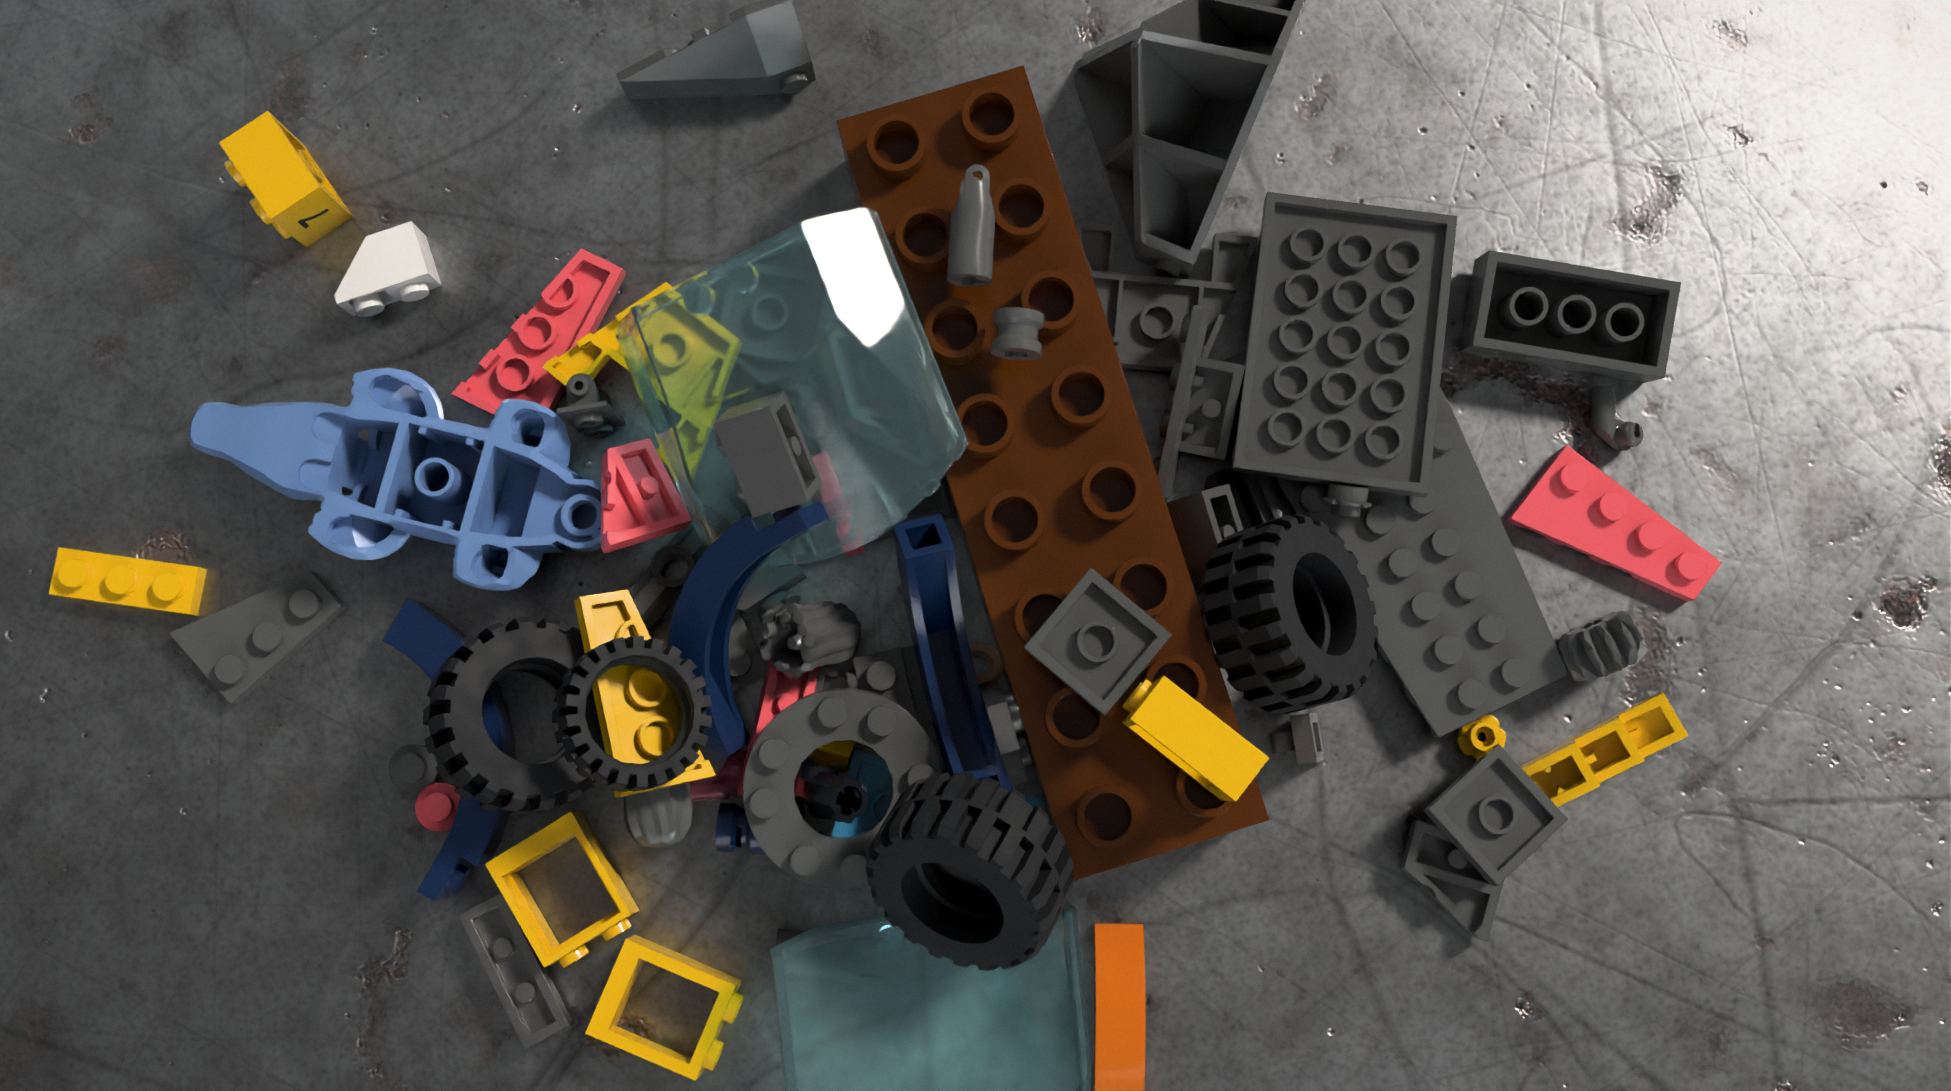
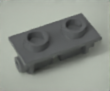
(589, 408)

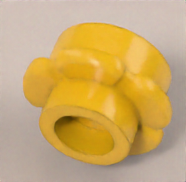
(1468, 736)

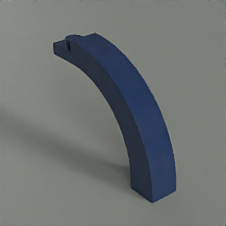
(708, 605)
(943, 651)
(475, 832)

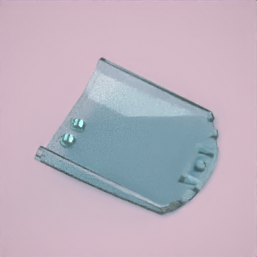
(835, 331)

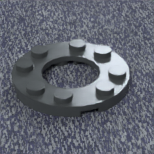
(789, 740)

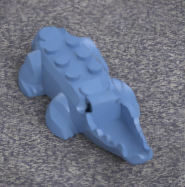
(486, 490)

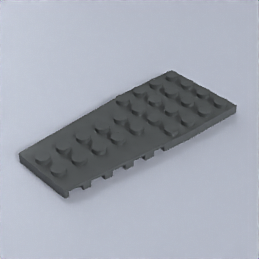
(1443, 586)

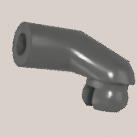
(1610, 426)

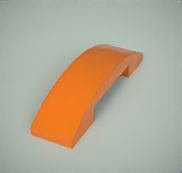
(1119, 1007)

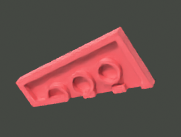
(564, 314)
(1597, 516)

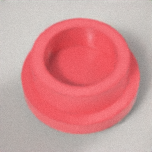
(437, 806)

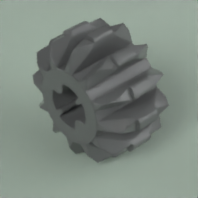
(1602, 646)

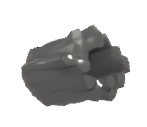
(810, 637)
(659, 815)

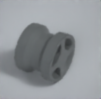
(1017, 333)

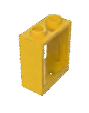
(1193, 738)
(505, 874)
(618, 990)

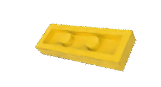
(128, 581)

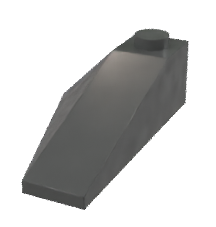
(750, 57)

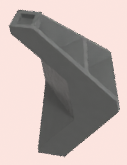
(1176, 113)

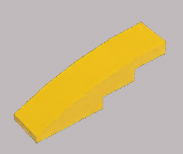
(1605, 749)

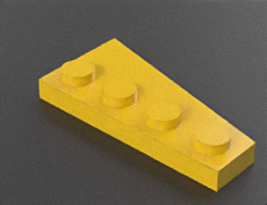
(631, 701)

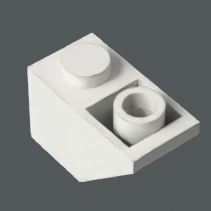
(388, 269)

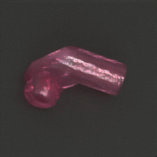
(723, 785)

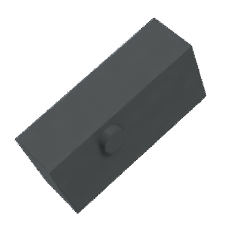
(1570, 317)

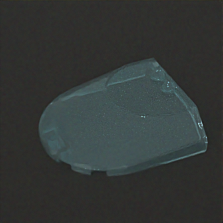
(887, 1016)

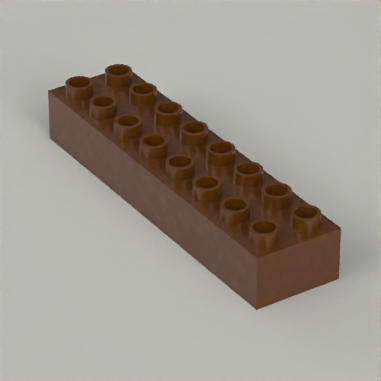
(1051, 460)

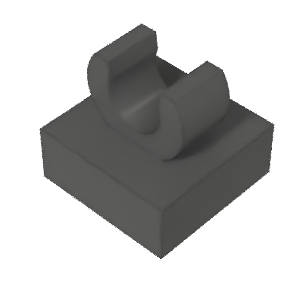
(1303, 738)

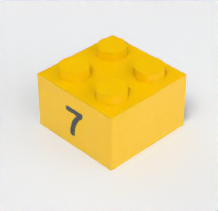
(284, 180)

